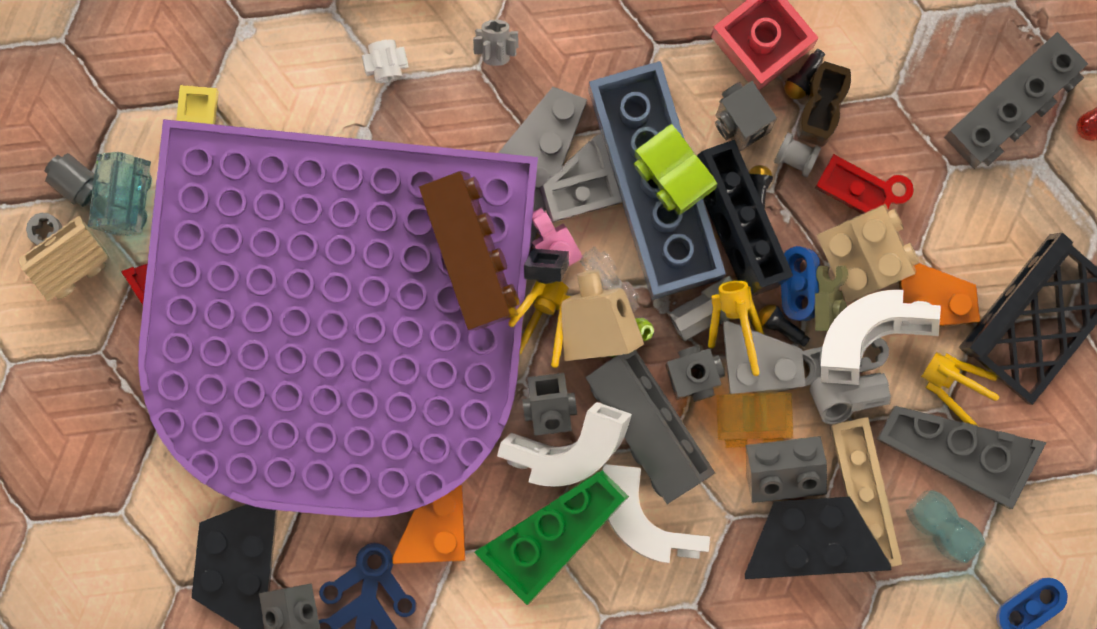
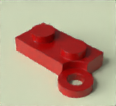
(859, 188)

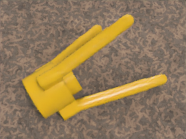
(547, 300)
(736, 302)
(945, 370)

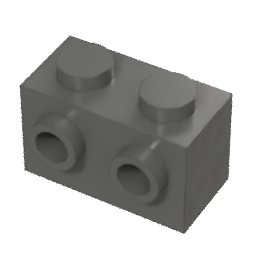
(744, 115)
(786, 469)

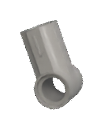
(696, 314)
(839, 401)

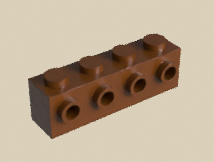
(469, 250)

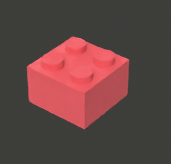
(764, 39)

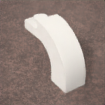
(867, 321)
(565, 465)
(638, 532)

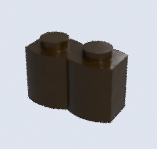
(823, 107)

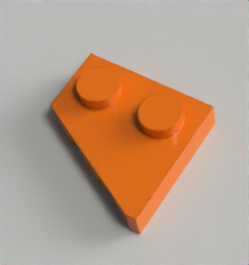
(954, 295)
(435, 532)

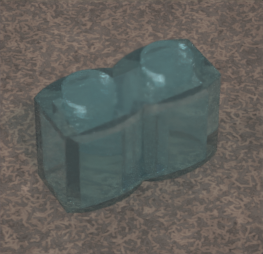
(952, 535)

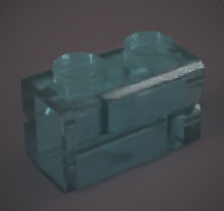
(119, 194)

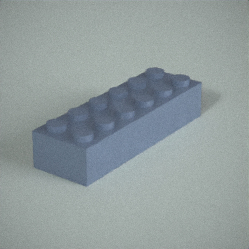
(671, 247)

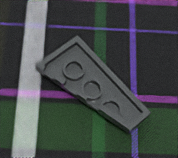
(974, 456)

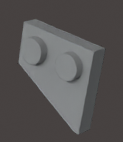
(582, 183)
(777, 361)

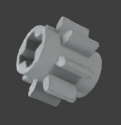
(495, 42)

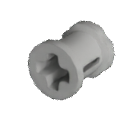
(797, 154)

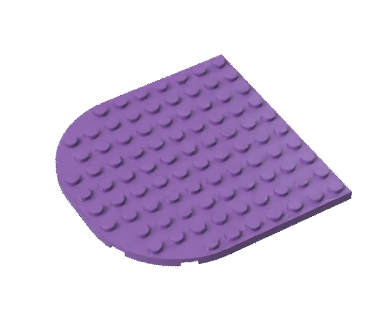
(310, 325)

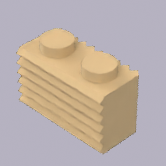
(64, 259)

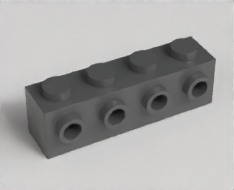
(1016, 100)
(655, 430)

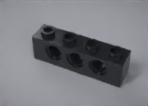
(743, 221)

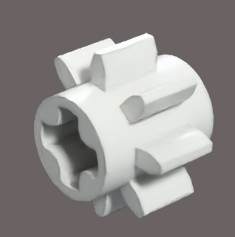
(385, 61)

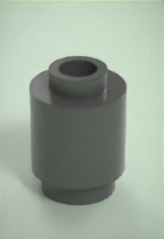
(70, 179)

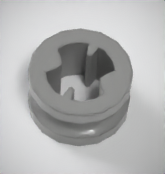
(36, 222)

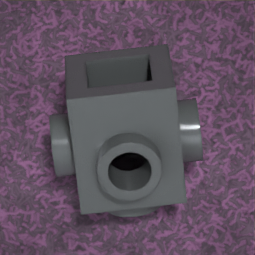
(685, 384)
(550, 411)
(290, 608)

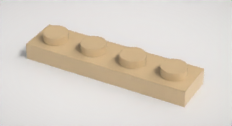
(864, 481)

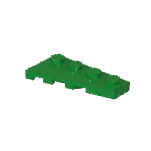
(546, 541)

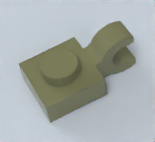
(829, 300)

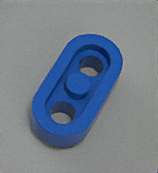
(801, 284)
(1031, 608)

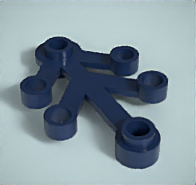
(366, 605)

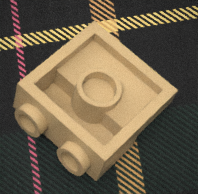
(870, 251)

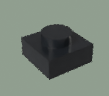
(546, 265)

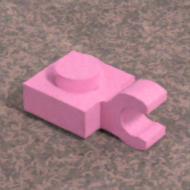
(554, 238)

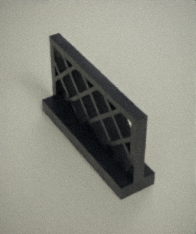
(1013, 302)

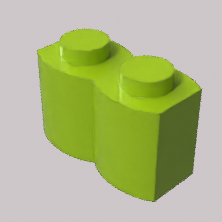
(674, 170)

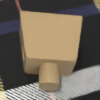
(598, 321)

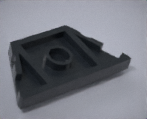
(815, 540)
(235, 564)

